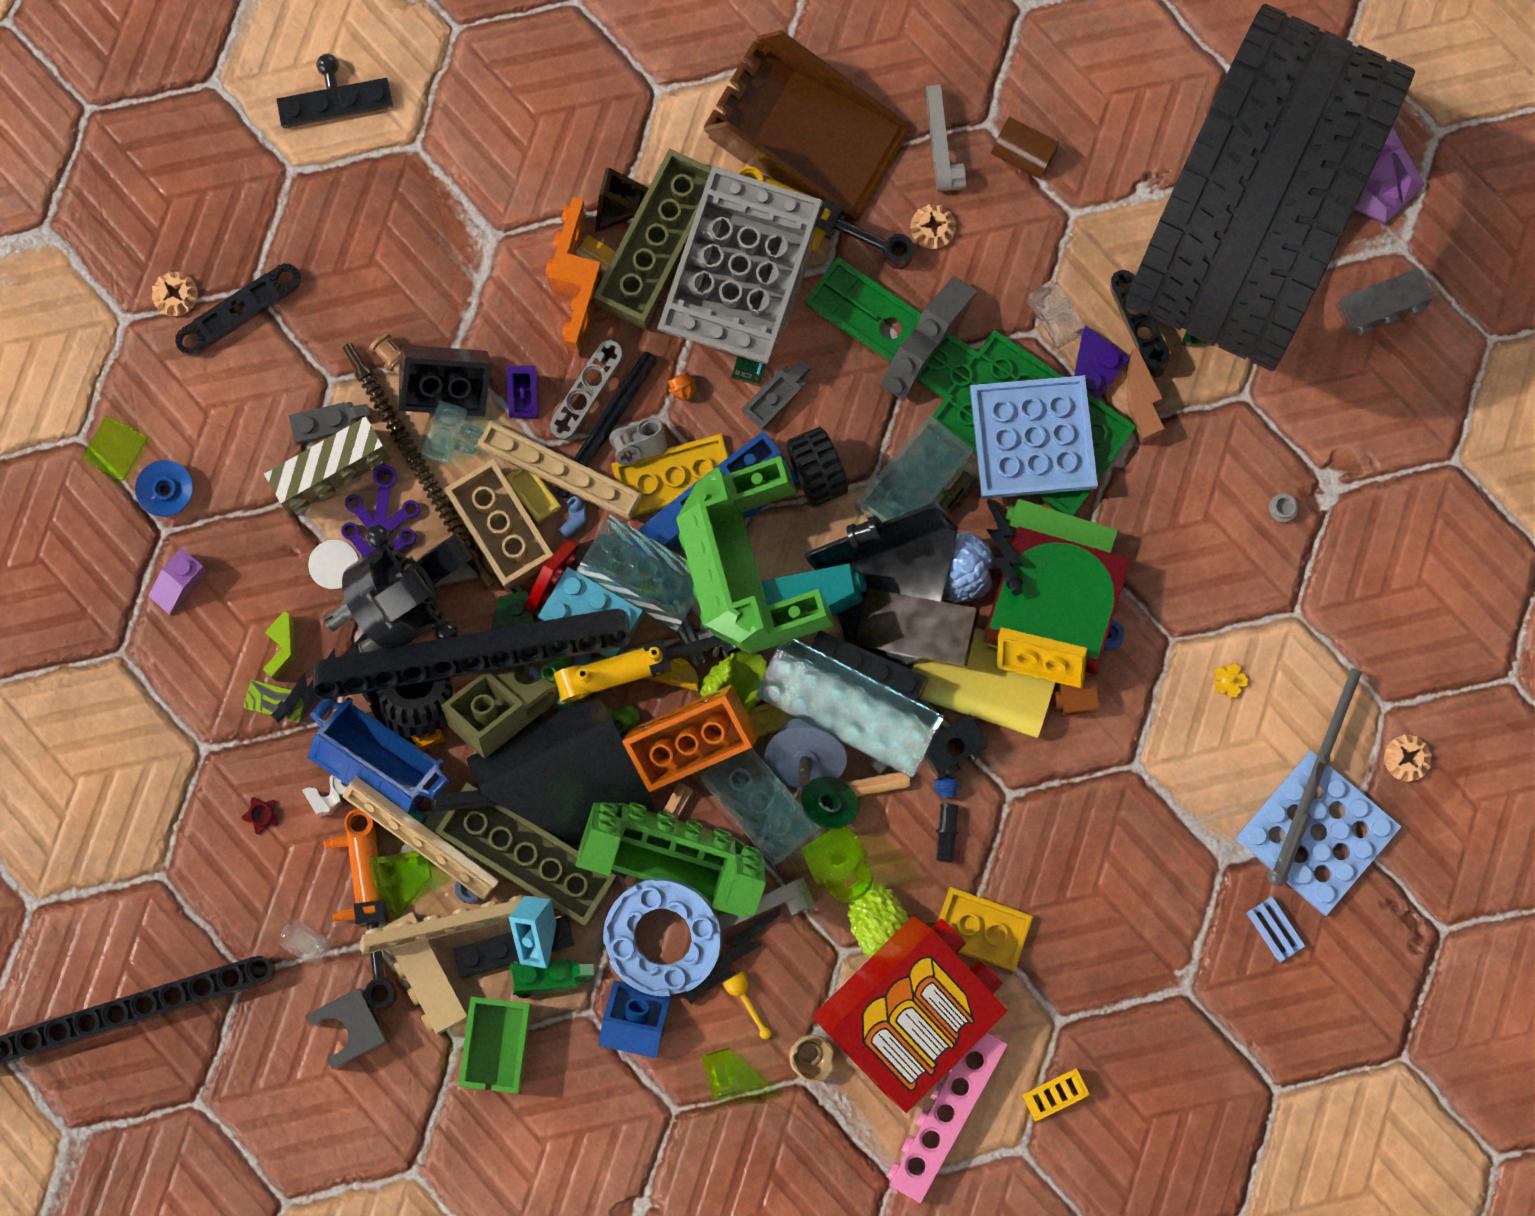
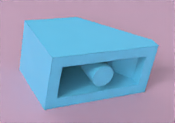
(533, 930)

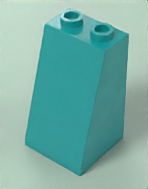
(839, 584)

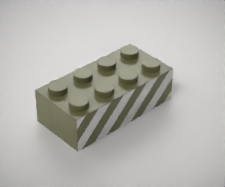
(327, 466)

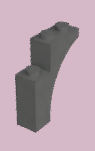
(928, 335)

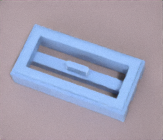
(1284, 922)

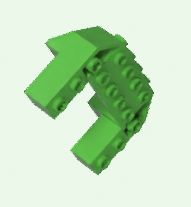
(725, 566)
(662, 847)

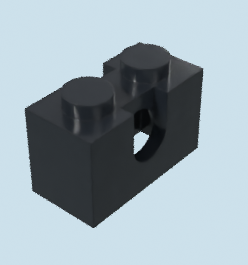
(964, 732)

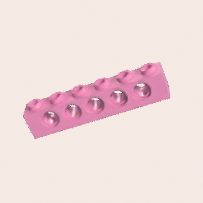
(917, 1185)

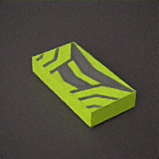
(265, 697)

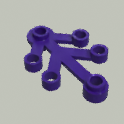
(380, 514)

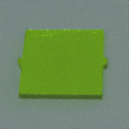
(114, 448)

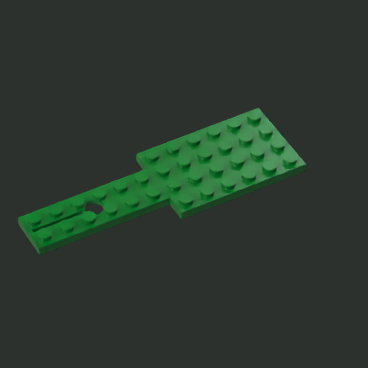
(955, 365)

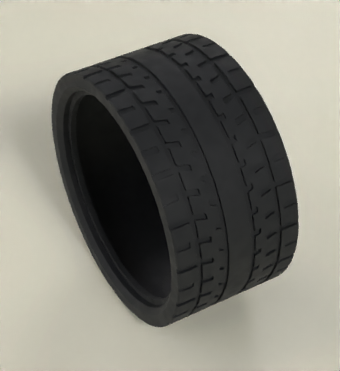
(1269, 187)

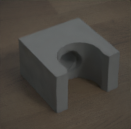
(362, 1025)

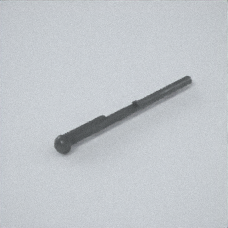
(1301, 817)

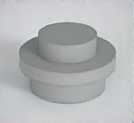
(1283, 507)

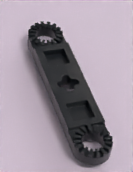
(220, 322)

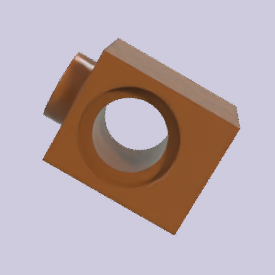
(1077, 700)

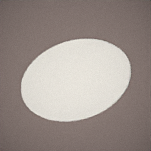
(330, 561)

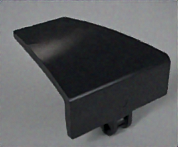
(895, 556)
(561, 768)

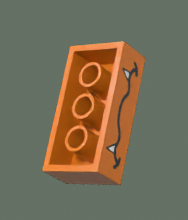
(690, 738)

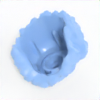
(969, 569)

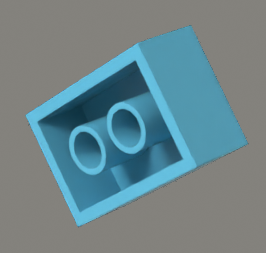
(580, 595)

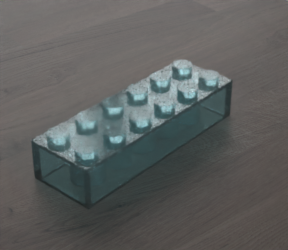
(850, 706)

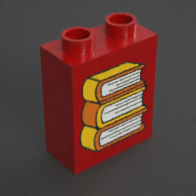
(913, 1010)

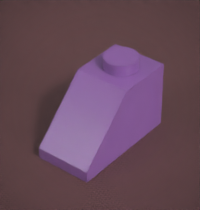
(177, 581)

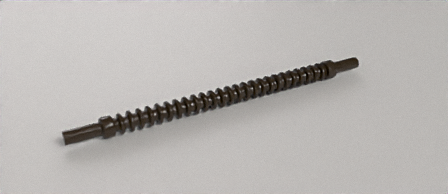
(364, 374)

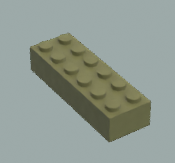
(653, 242)
(528, 858)

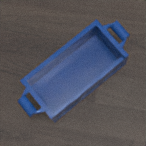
(365, 748)

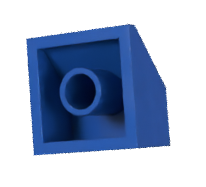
(634, 1021)

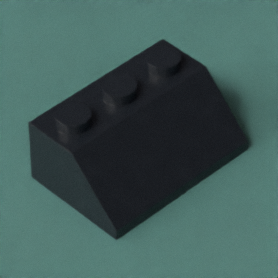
(443, 375)

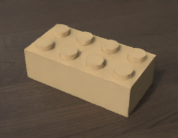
(499, 524)

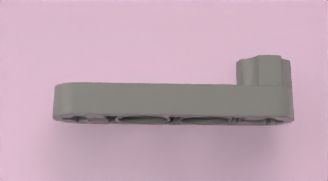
(946, 176)
(590, 392)
(794, 894)

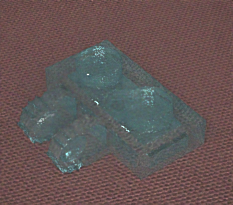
(444, 431)

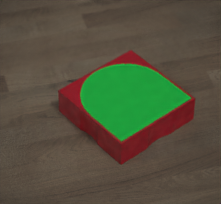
(1065, 594)

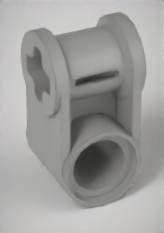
(641, 441)

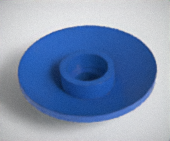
(154, 479)

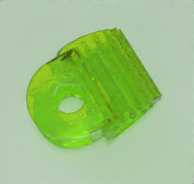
(835, 858)

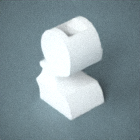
(328, 804)

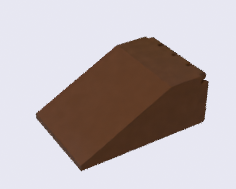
(806, 124)

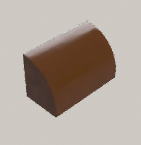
(1025, 148)

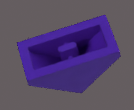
(522, 391)

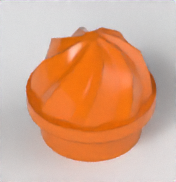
(682, 386)

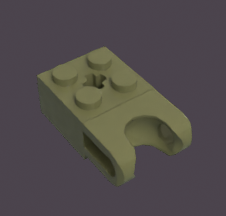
(497, 707)

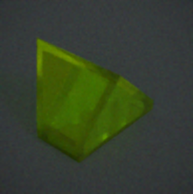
(400, 878)
(729, 1074)

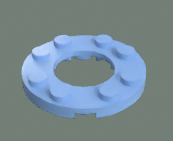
(636, 968)

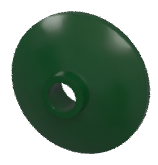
(833, 794)

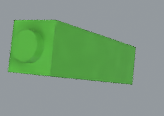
(1060, 525)

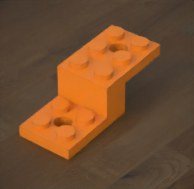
(574, 276)

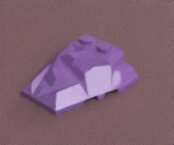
(1390, 183)

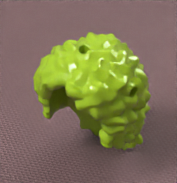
(742, 671)
(876, 918)

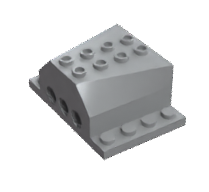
(741, 266)

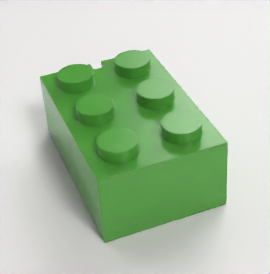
(495, 1045)

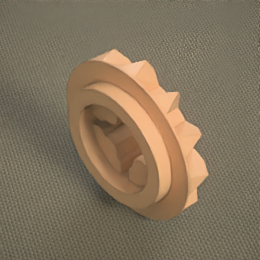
(925, 236)
(173, 306)
(1407, 771)

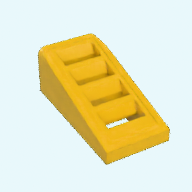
(1078, 1083)

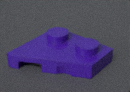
(1098, 362)

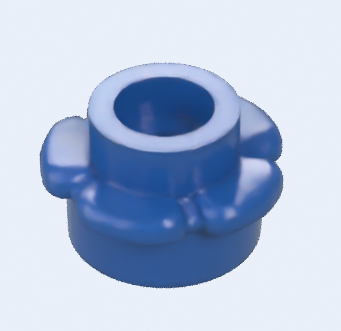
(946, 786)

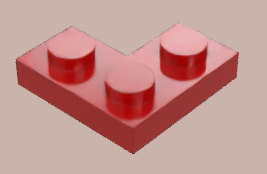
(551, 574)

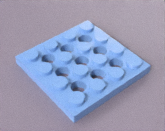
(1338, 831)

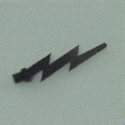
(1013, 580)
(301, 689)
(743, 948)

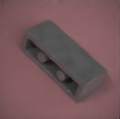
(1384, 302)

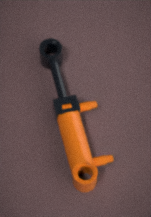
(369, 905)

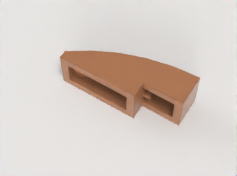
(1142, 399)

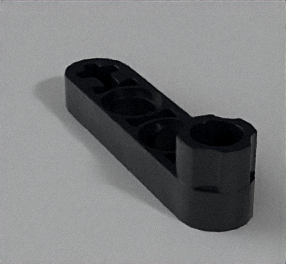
(1135, 322)

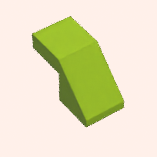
(283, 634)

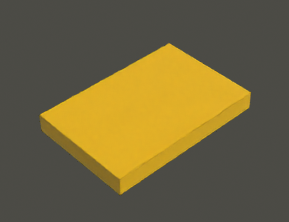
(1041, 657)
(989, 929)

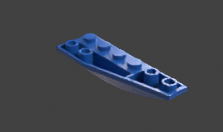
(664, 526)

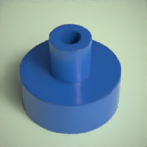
(1115, 636)

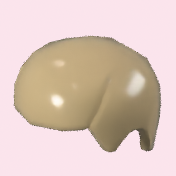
(812, 1058)

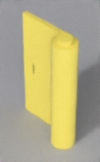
(987, 691)

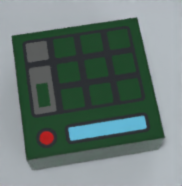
(748, 371)

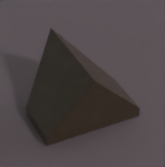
(618, 199)

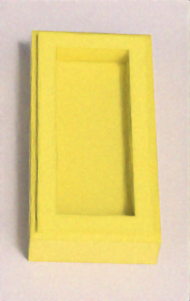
(533, 494)

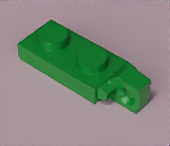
(557, 977)

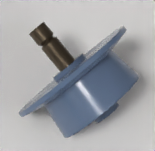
(804, 753)

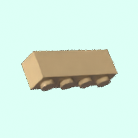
(428, 982)

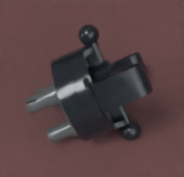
(395, 594)

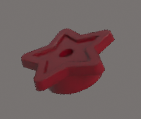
(253, 814)

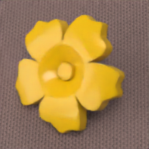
(1229, 680)

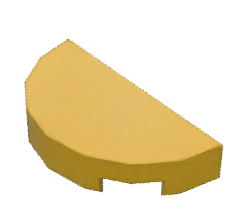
(682, 676)

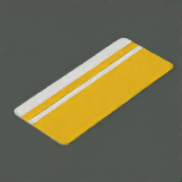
(596, 251)

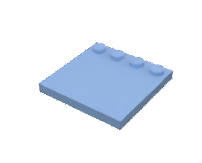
(1033, 437)

